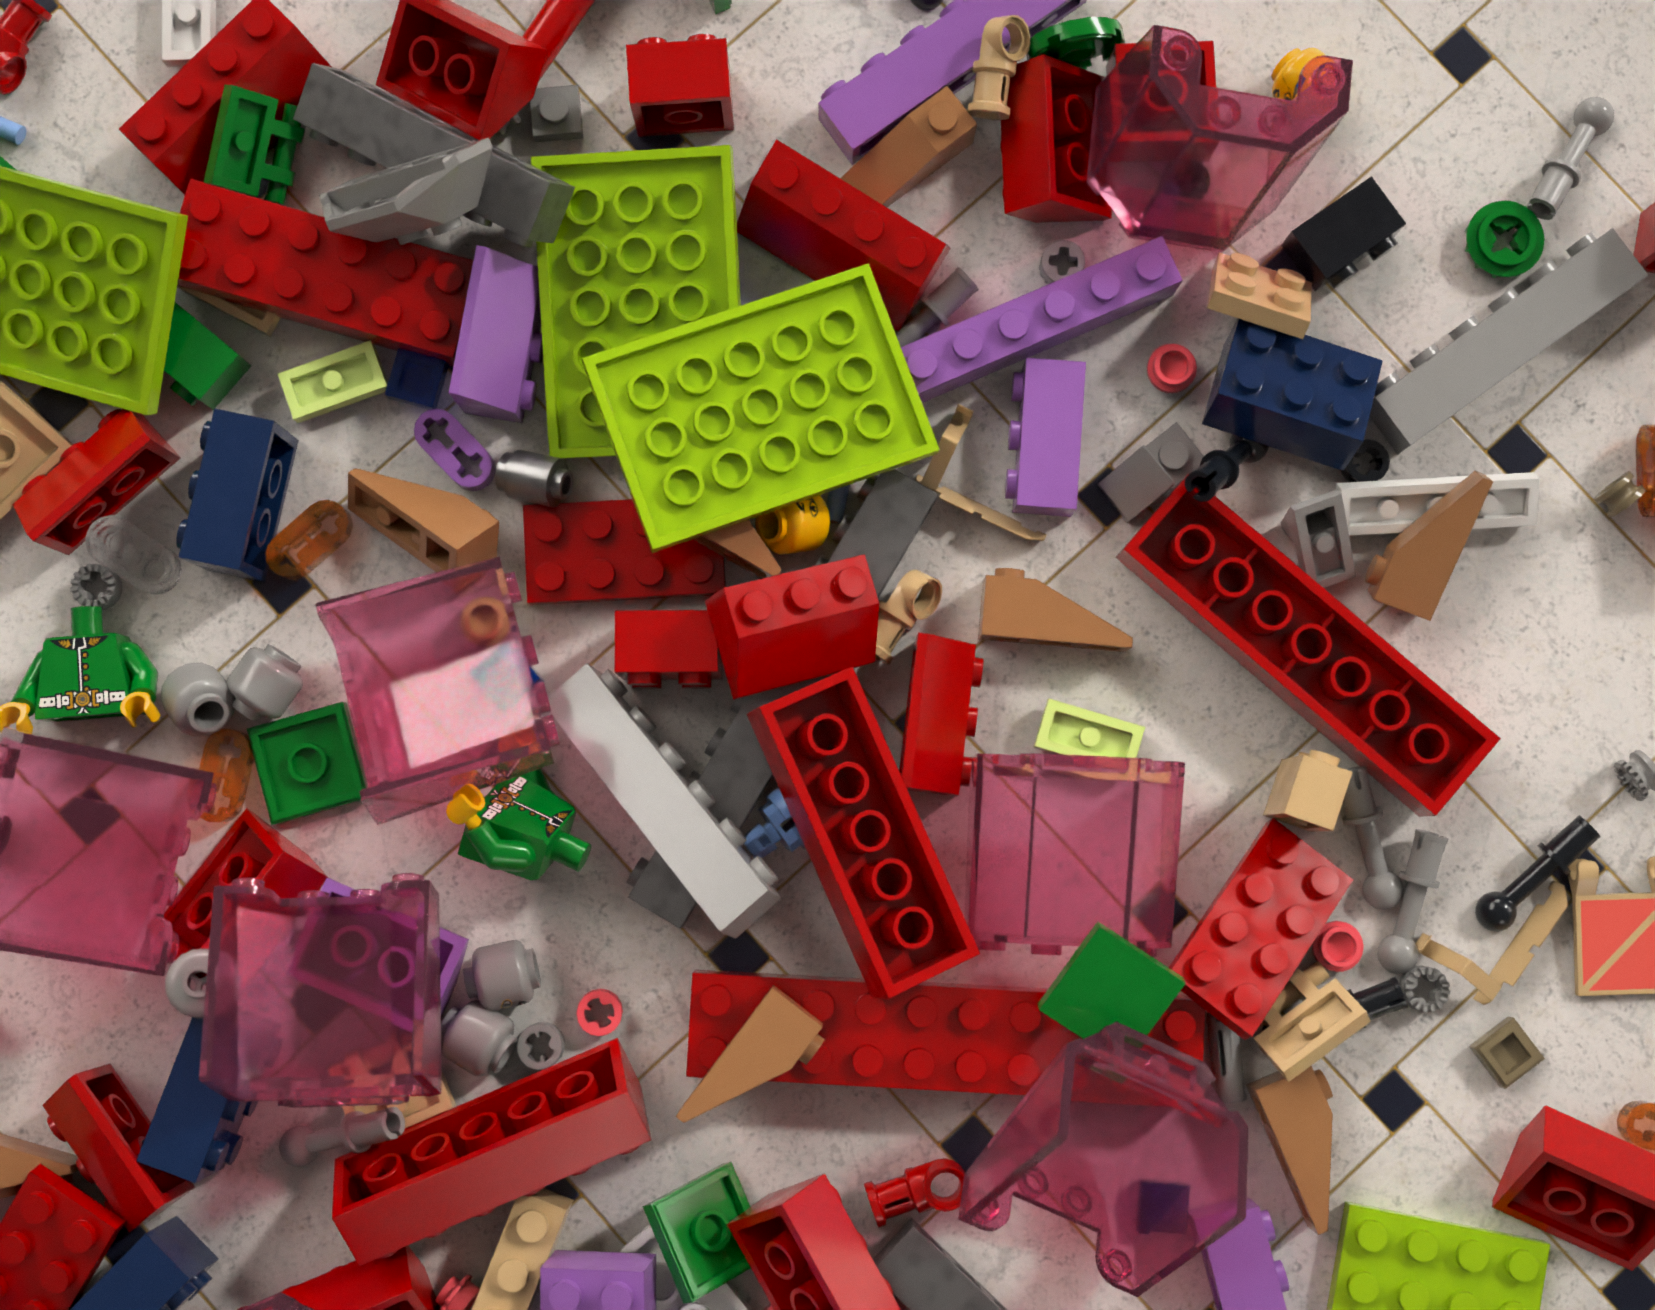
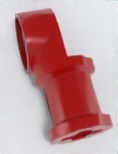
(16, 29)
(913, 1191)

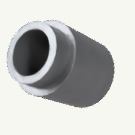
(534, 478)

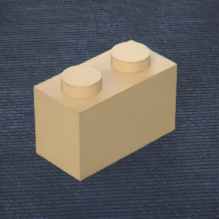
(1308, 791)

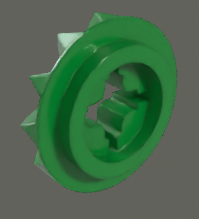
(1526, 241)

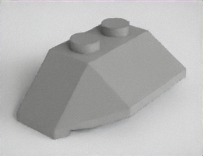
(410, 196)

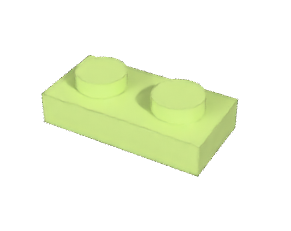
(333, 381)
(1079, 731)

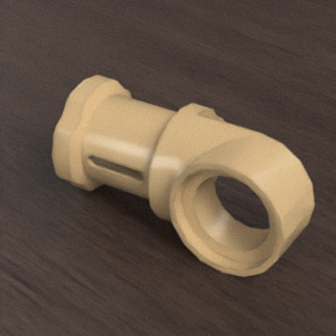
(997, 67)
(903, 611)

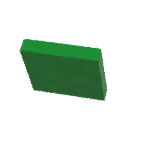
(308, 762)
(1109, 984)
(695, 1232)

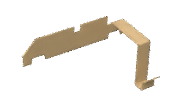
(937, 469)
(1515, 957)

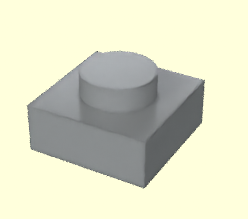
(556, 113)

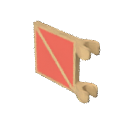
(1612, 935)

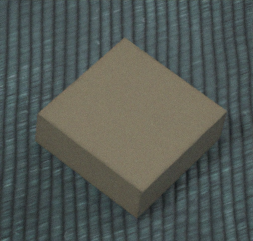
(1506, 1052)

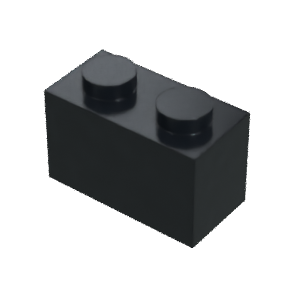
(1344, 234)

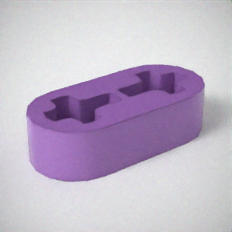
(462, 441)

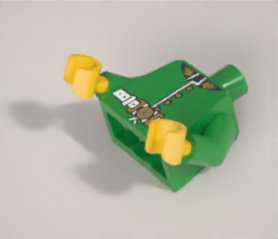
(85, 678)
(517, 827)

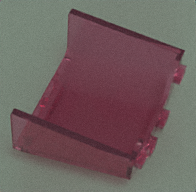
(1198, 156)
(439, 686)
(1072, 846)
(92, 850)
(323, 995)
(1124, 1146)

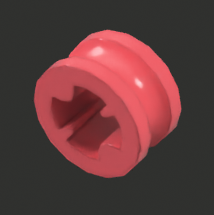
(593, 1027)

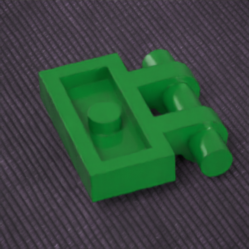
(242, 144)

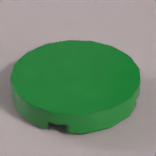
(1078, 40)

